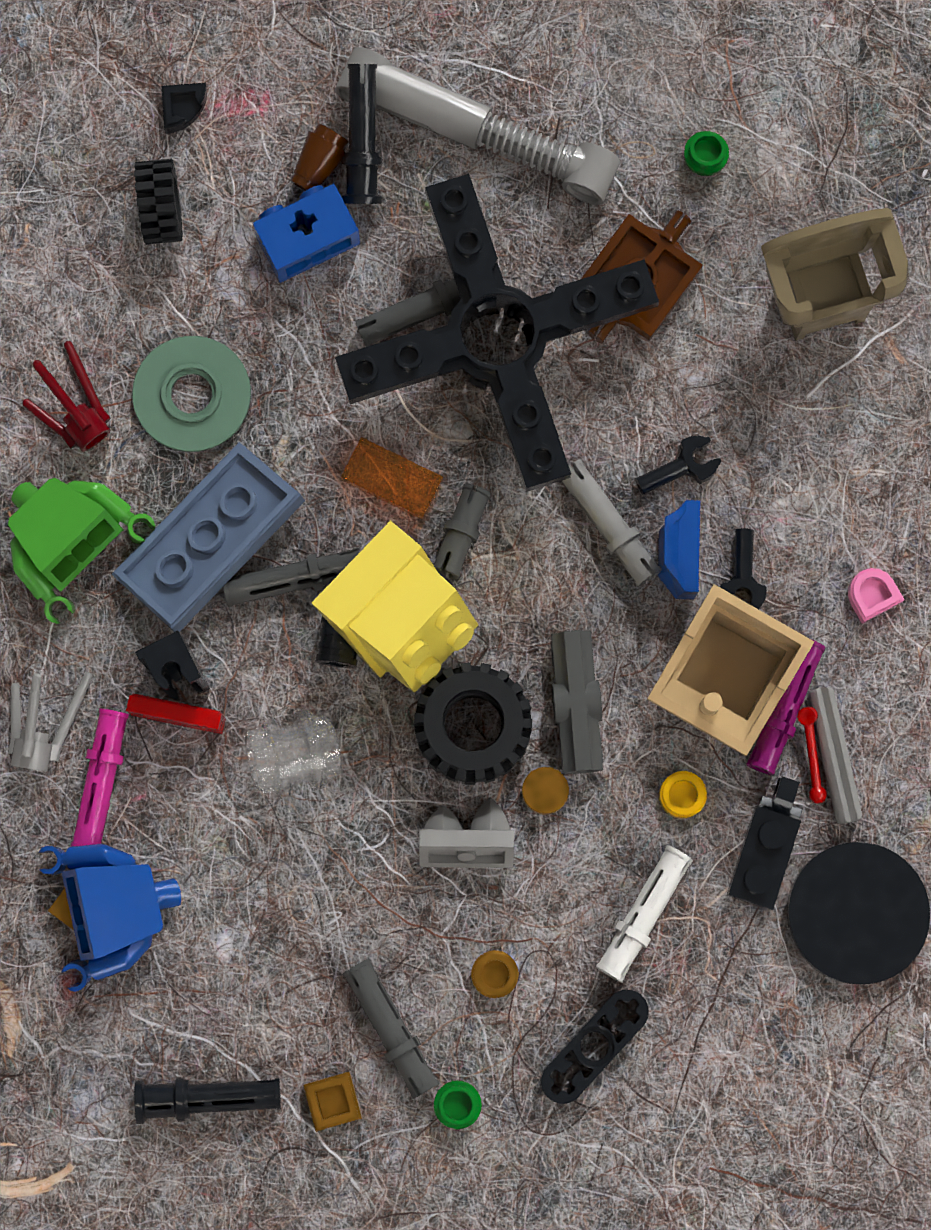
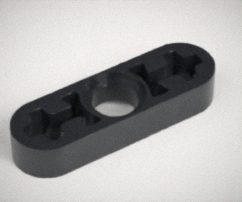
(610, 1012)

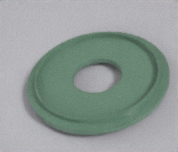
(191, 430)

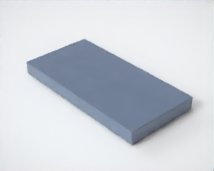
(208, 537)

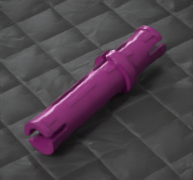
(780, 724)

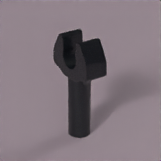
(679, 467)
(743, 569)

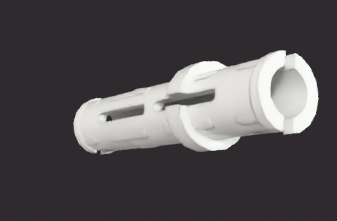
(634, 930)

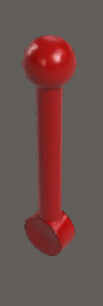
(808, 716)

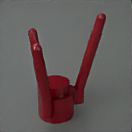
(84, 425)

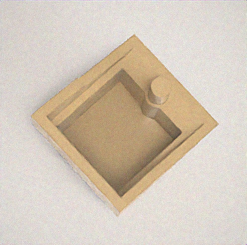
(730, 670)

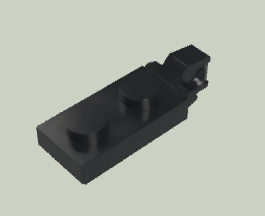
(767, 847)

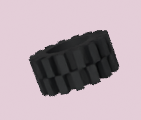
(158, 201)

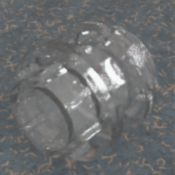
(293, 753)

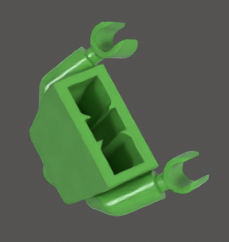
(62, 532)

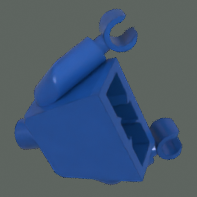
(110, 907)

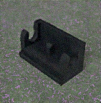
(168, 660)

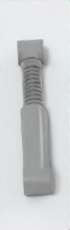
(584, 169)

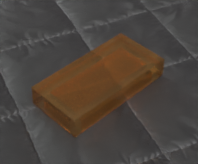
(392, 478)

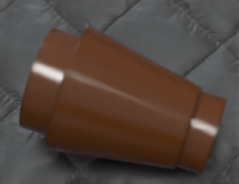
(318, 157)

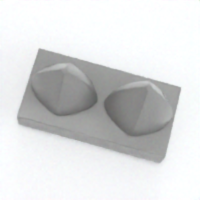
(483, 846)

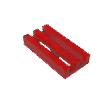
(176, 713)

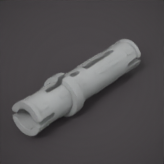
(618, 535)

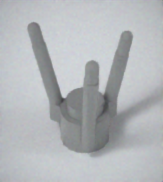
(29, 747)

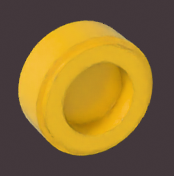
(682, 794)

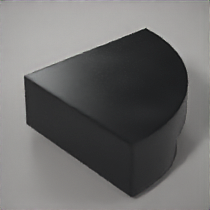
(182, 105)

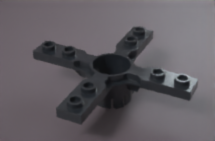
(483, 292)

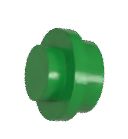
(706, 153)
(457, 1104)

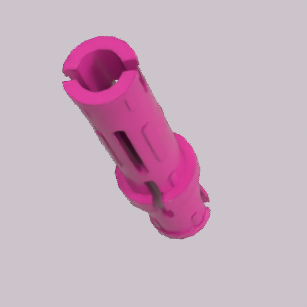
(100, 777)

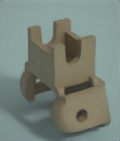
(821, 275)

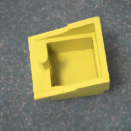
(397, 609)

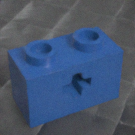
(293, 251)

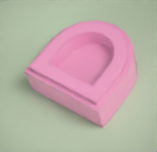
(873, 593)

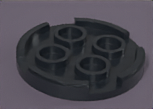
(858, 913)

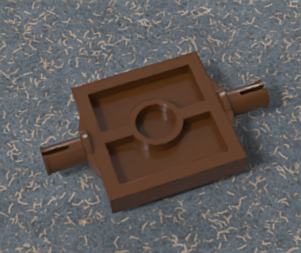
(667, 264)

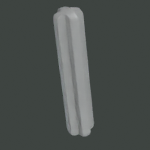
(835, 756)

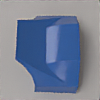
(680, 550)

